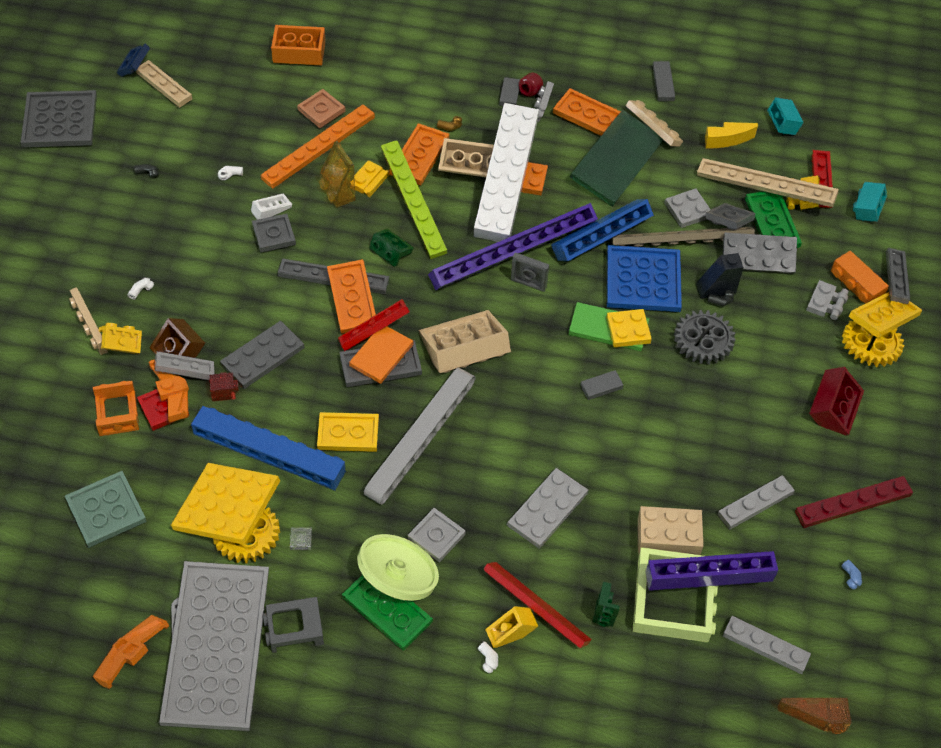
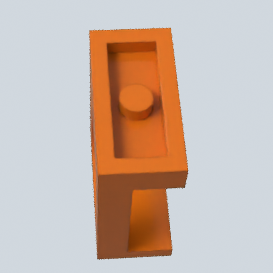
(119, 423)

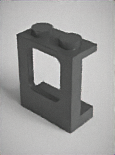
(311, 620)

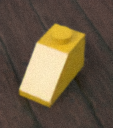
(511, 626)

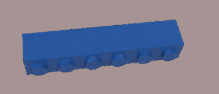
(602, 230)

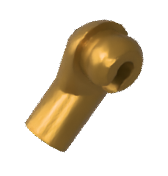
(450, 126)

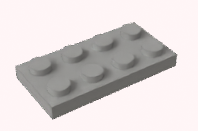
(547, 508)

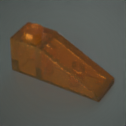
(822, 713)

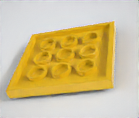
(226, 503)

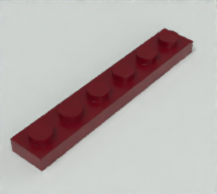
(853, 502)

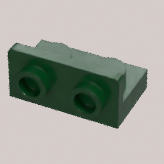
(390, 246)
(605, 612)

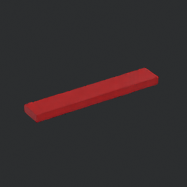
(537, 604)

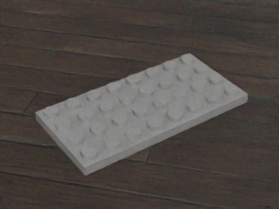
(215, 647)

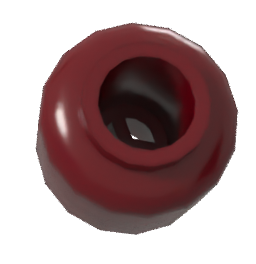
(530, 84)

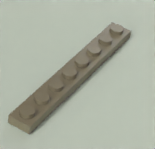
(674, 237)

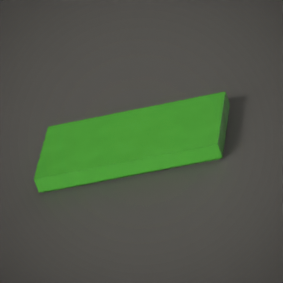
(592, 324)

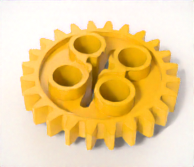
(883, 351)
(261, 539)

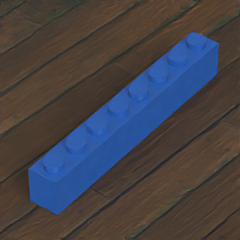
(269, 447)

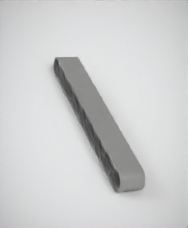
(419, 436)

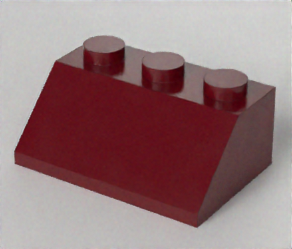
(837, 401)

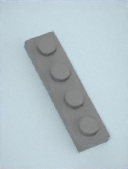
(755, 502)
(766, 645)

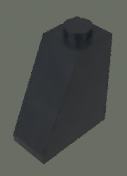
(721, 276)

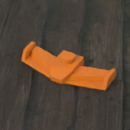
(175, 390)
(128, 650)

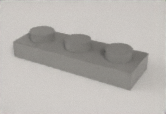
(183, 365)

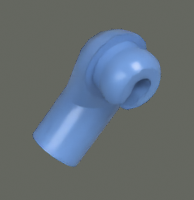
(855, 574)

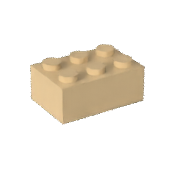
(670, 529)

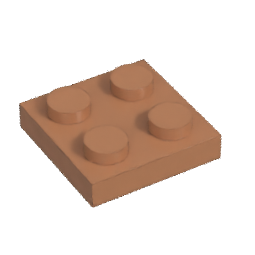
(321, 108)

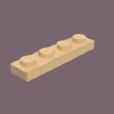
(164, 83)
(654, 123)
(84, 315)

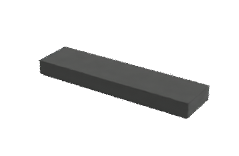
(897, 276)

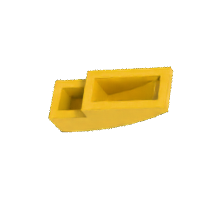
(729, 134)

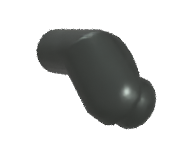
(145, 168)
(723, 300)

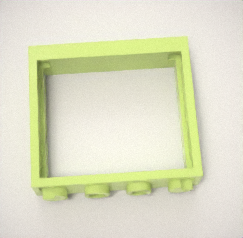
(665, 628)

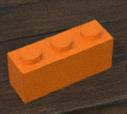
(858, 277)

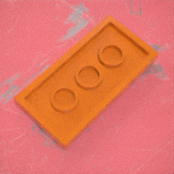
(585, 111)
(423, 150)
(351, 294)

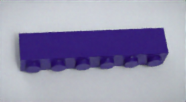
(711, 570)

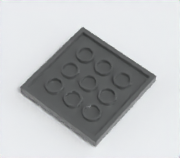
(59, 118)

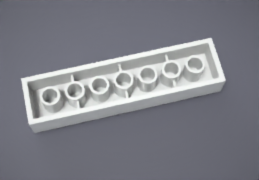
(506, 173)

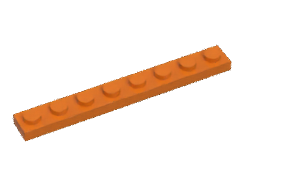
(317, 146)

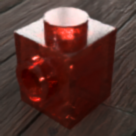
(223, 386)

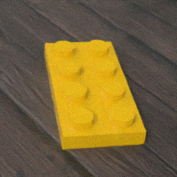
(884, 315)

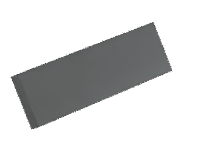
(663, 81)

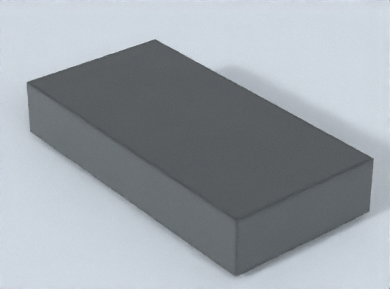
(509, 91)
(601, 385)

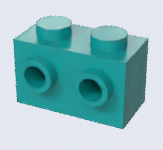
(785, 116)
(870, 201)

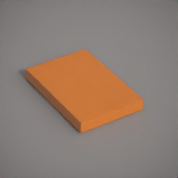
(381, 354)

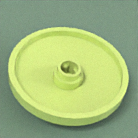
(397, 567)

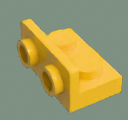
(121, 339)

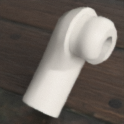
(228, 171)
(138, 286)
(491, 657)

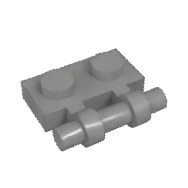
(822, 297)

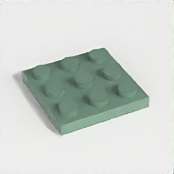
(105, 508)

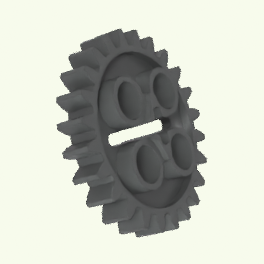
(718, 342)

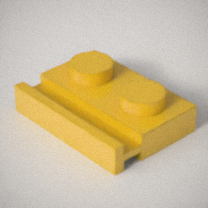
(370, 178)

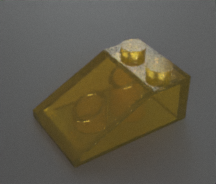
(338, 177)

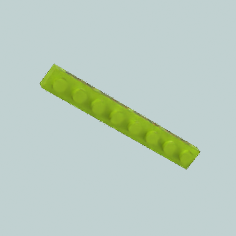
(414, 200)

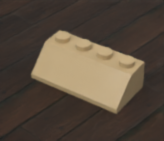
(465, 157)

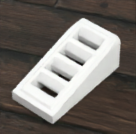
(259, 206)

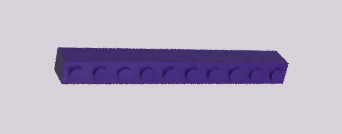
(505, 249)

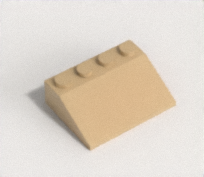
(465, 341)

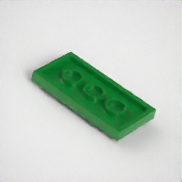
(772, 215)
(396, 618)

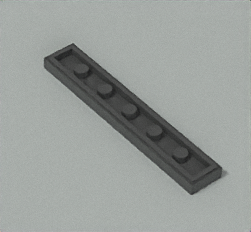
(319, 274)

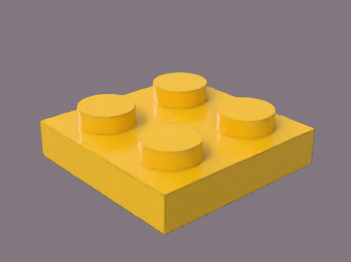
(628, 328)

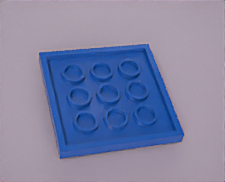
(643, 278)

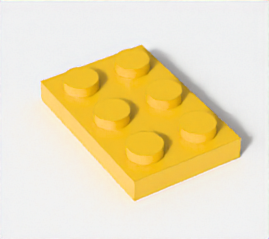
(348, 432)

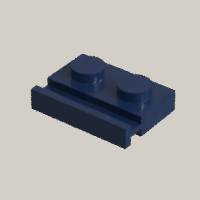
(133, 60)

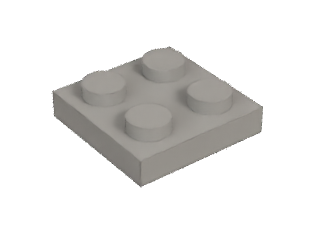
(687, 207)
(436, 534)

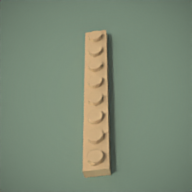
(768, 182)

